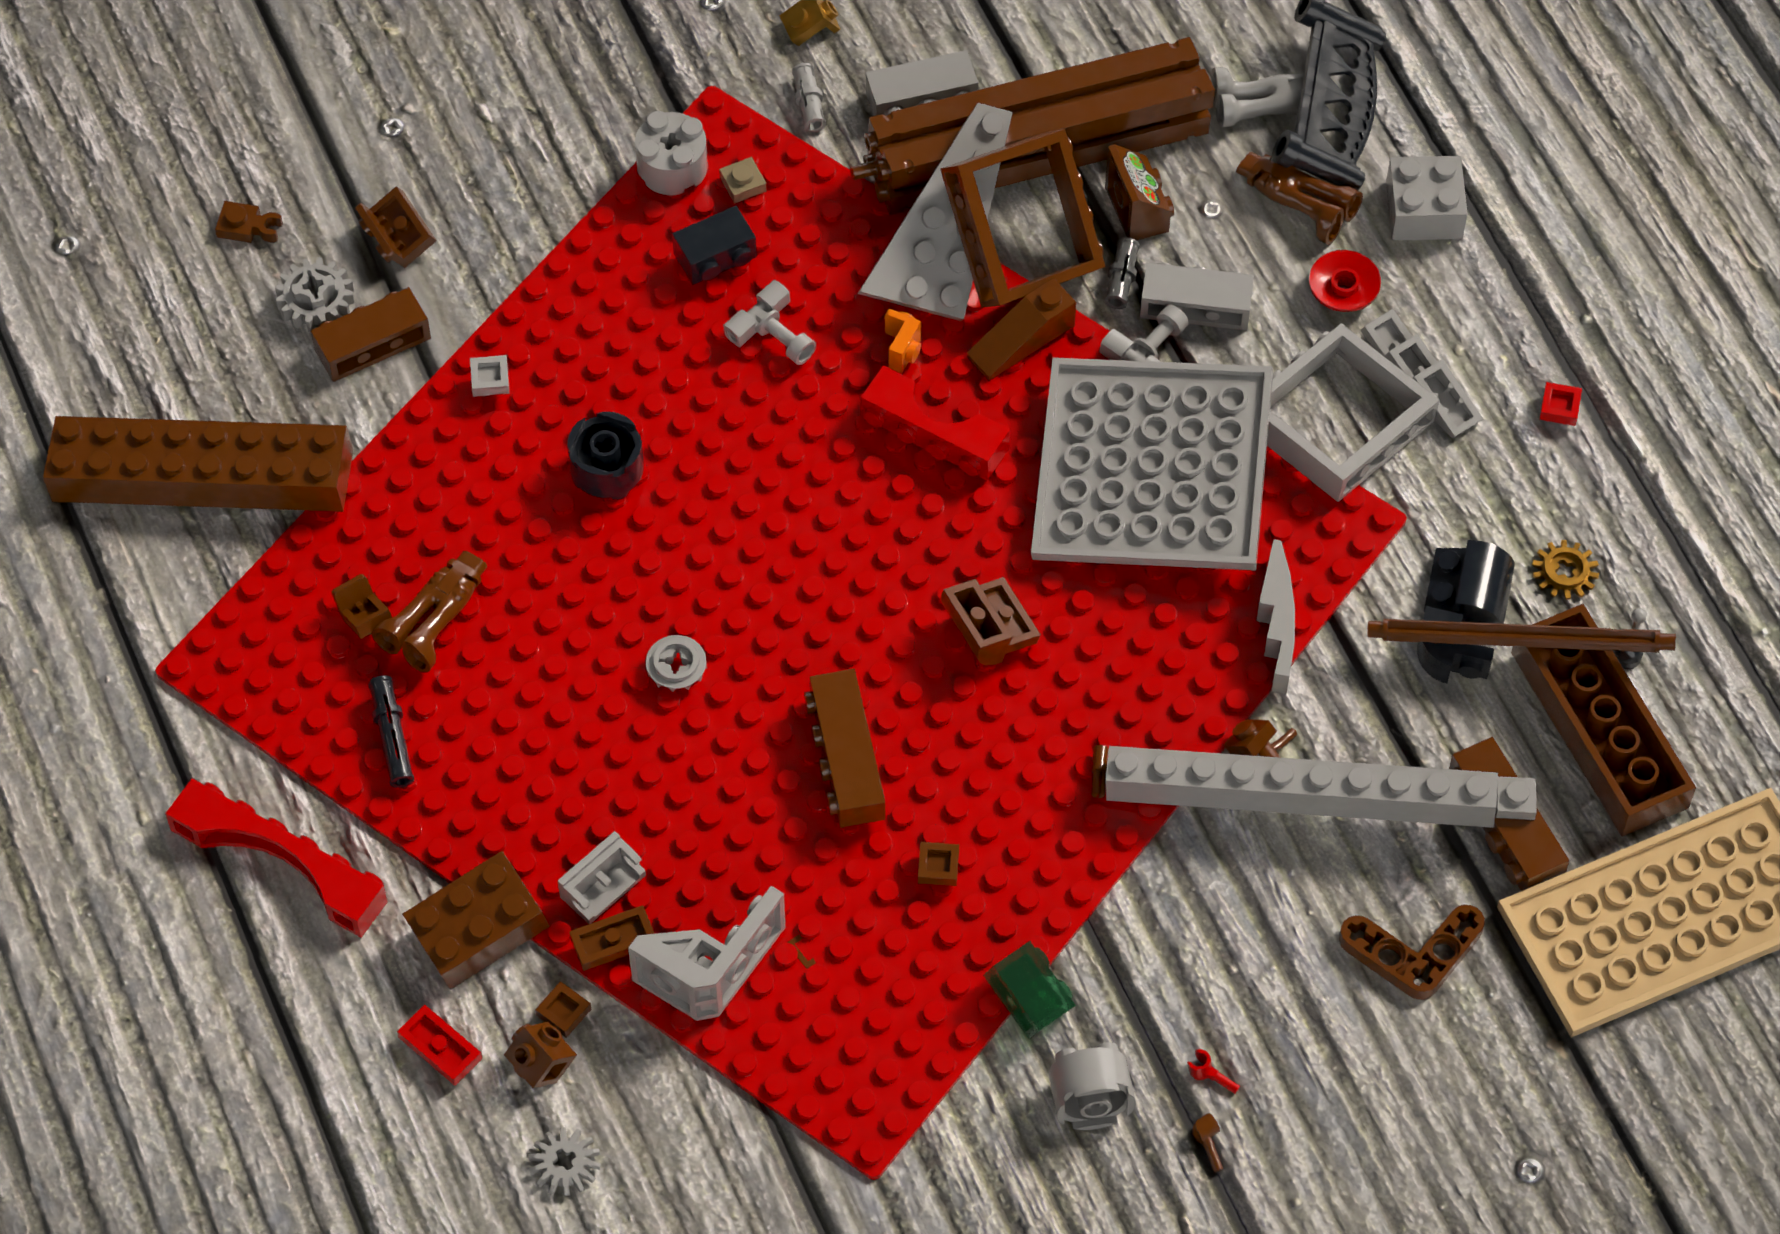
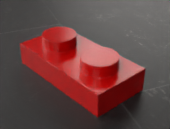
(439, 1045)

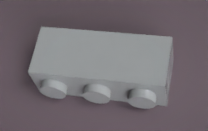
(920, 82)
(1202, 294)

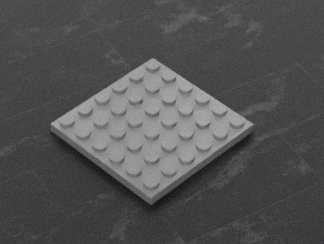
(1153, 463)

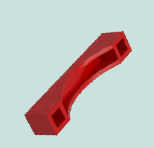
(213, 820)

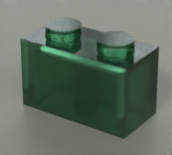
(1030, 989)

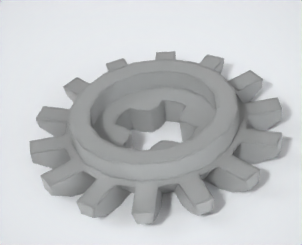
(560, 1176)

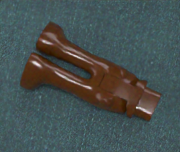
(1289, 187)
(447, 594)

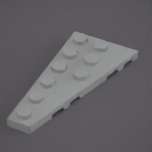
(926, 256)

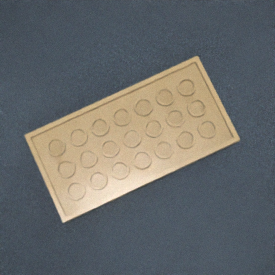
(1654, 914)

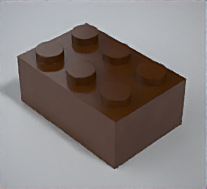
(476, 920)

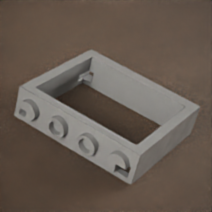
(1311, 461)

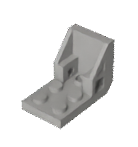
(680, 974)

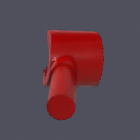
(1207, 1071)

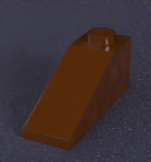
(1024, 329)

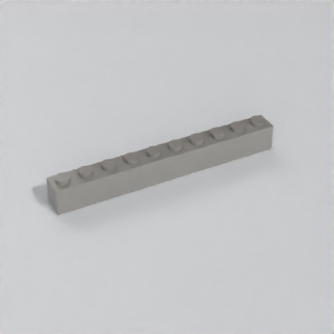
(1301, 786)

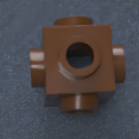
(539, 1054)

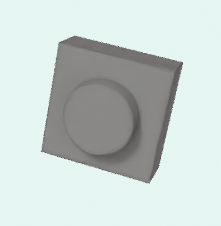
(489, 375)
(1516, 798)

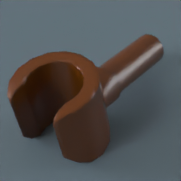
(1271, 750)
(1203, 1131)

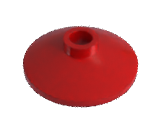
(1349, 270)

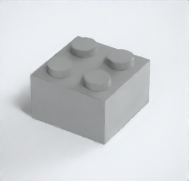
(1426, 198)

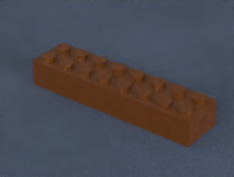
(198, 463)

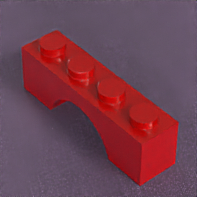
(971, 444)

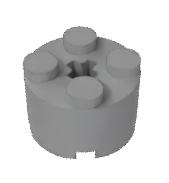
(671, 152)
(1091, 1086)

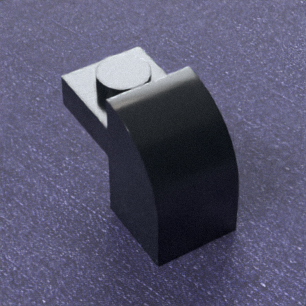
(1441, 658)

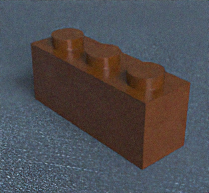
(370, 334)

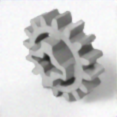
(330, 285)

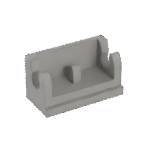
(601, 878)

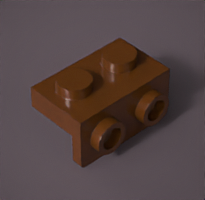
(396, 227)

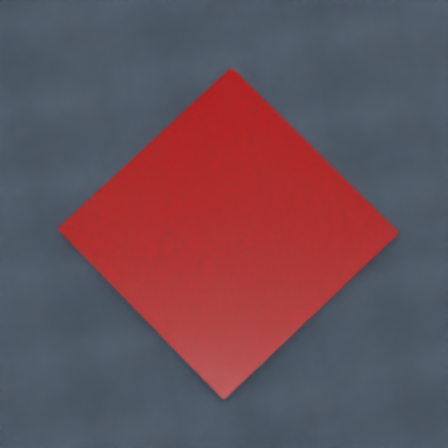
(789, 555)

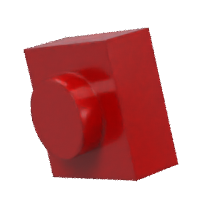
(1560, 403)

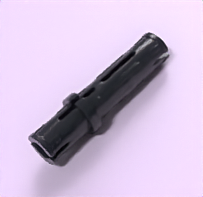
(383, 698)

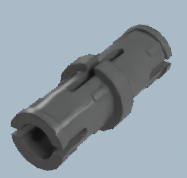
(1124, 257)

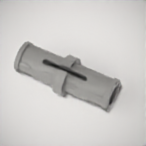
(809, 97)

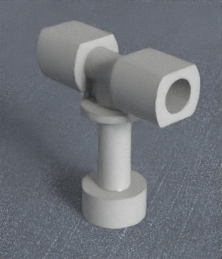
(765, 319)
(1118, 347)

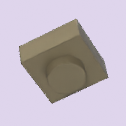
(742, 180)

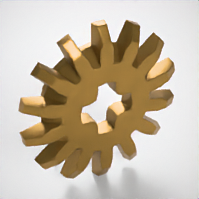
(1569, 558)

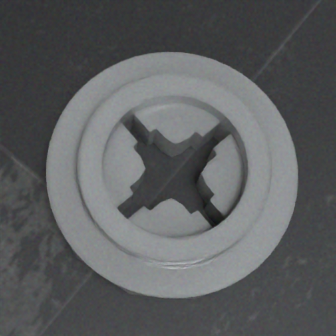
(663, 654)

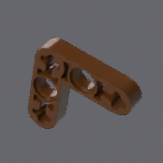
(1413, 963)

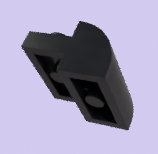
(1471, 582)

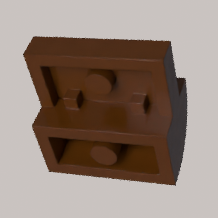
(989, 619)

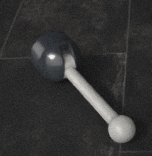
(1628, 658)

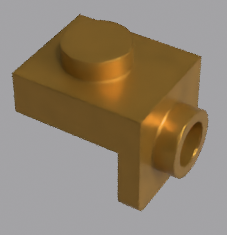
(809, 18)

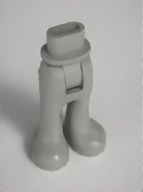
(1235, 99)

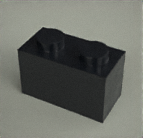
(714, 245)

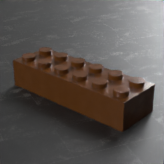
(1607, 728)

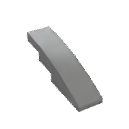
(1410, 354)
(1278, 610)

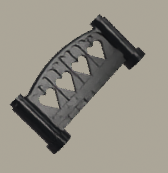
(1307, 146)

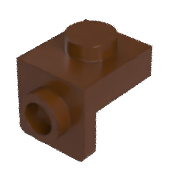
(360, 606)

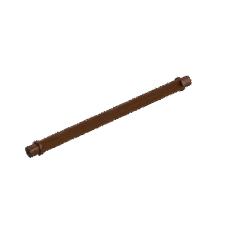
(1521, 635)

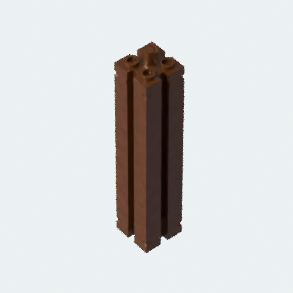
(1119, 100)

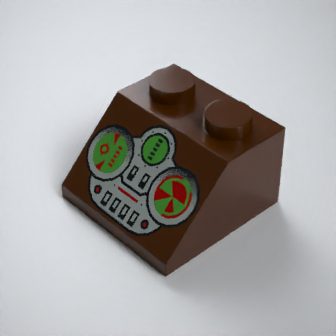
(1137, 194)

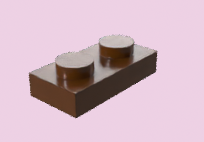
(609, 937)

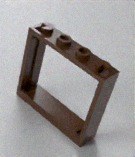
(976, 231)

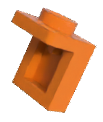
(907, 339)

